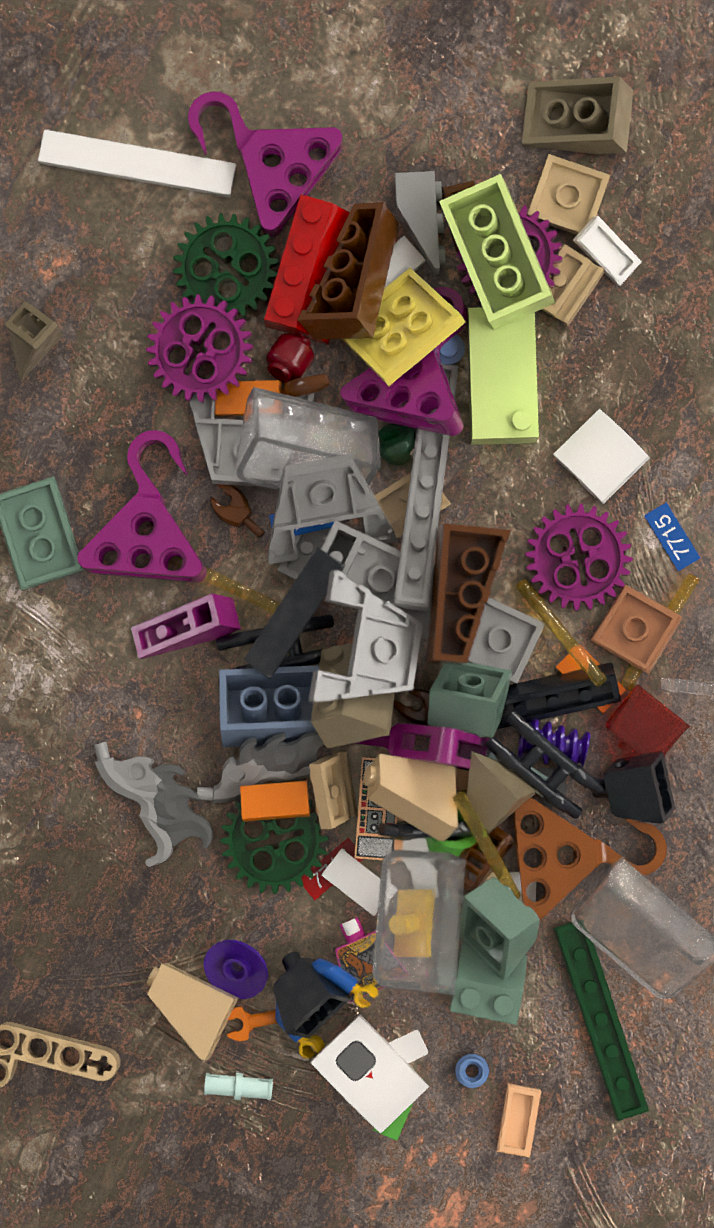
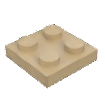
(568, 194)

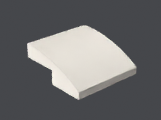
(601, 456)

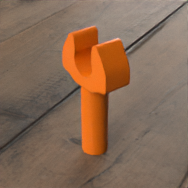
(249, 1022)

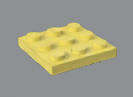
(408, 327)

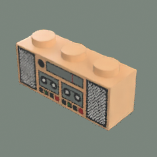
(368, 842)

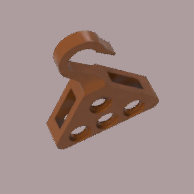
(589, 853)

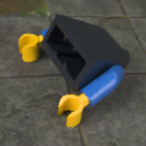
(311, 995)

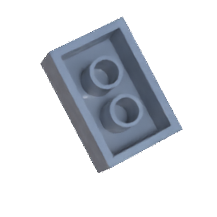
(265, 706)

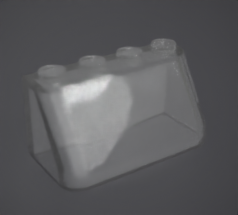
(295, 430)
(419, 921)
(643, 930)

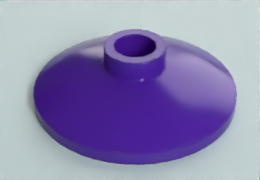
(224, 971)

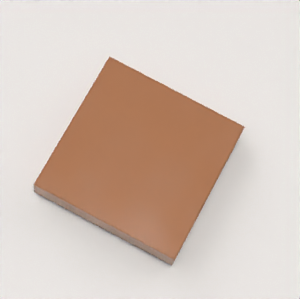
(636, 629)

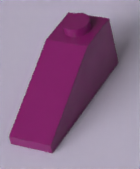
(186, 626)

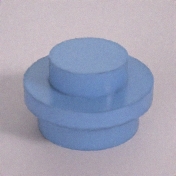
(452, 351)

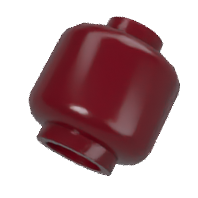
(289, 357)

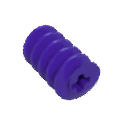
(570, 745)

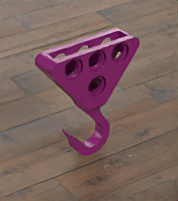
(288, 144)
(421, 394)
(122, 531)
(442, 744)

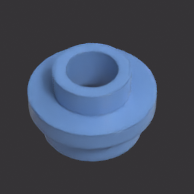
(479, 1078)

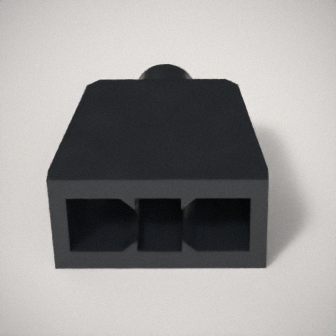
(639, 788)

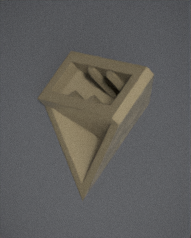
(31, 337)
(495, 790)

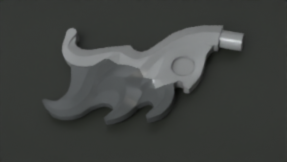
(269, 762)
(161, 800)

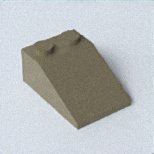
(579, 115)

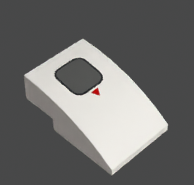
(369, 1073)

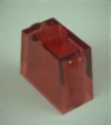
(644, 724)

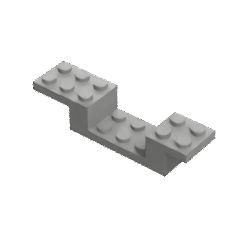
(503, 636)

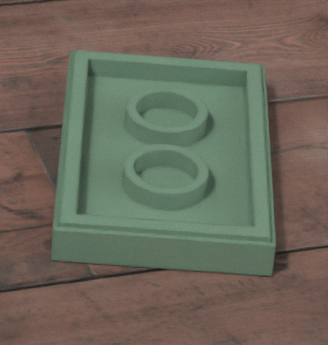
(38, 534)

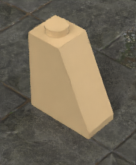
(415, 792)
(191, 1006)

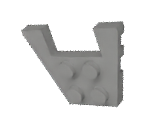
(220, 440)
(320, 494)
(382, 646)

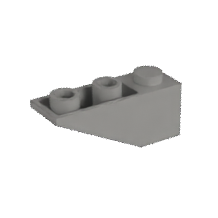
(417, 210)

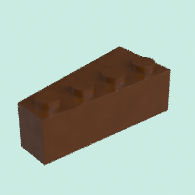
(355, 276)
(461, 588)

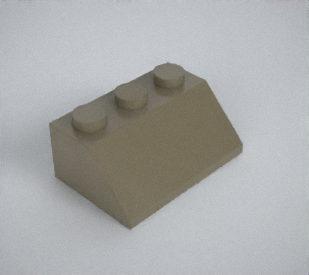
(351, 718)

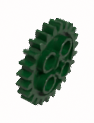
(245, 245)
(282, 869)

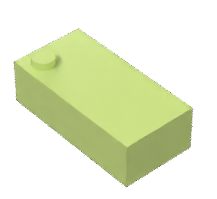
(497, 252)
(502, 380)

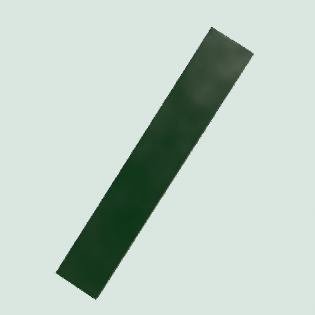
(601, 1022)

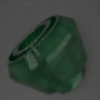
(396, 443)

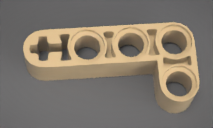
(54, 1057)

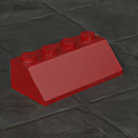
(302, 265)

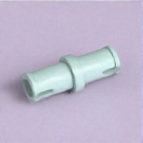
(238, 1086)

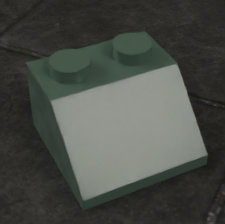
(469, 698)
(498, 926)
(483, 992)

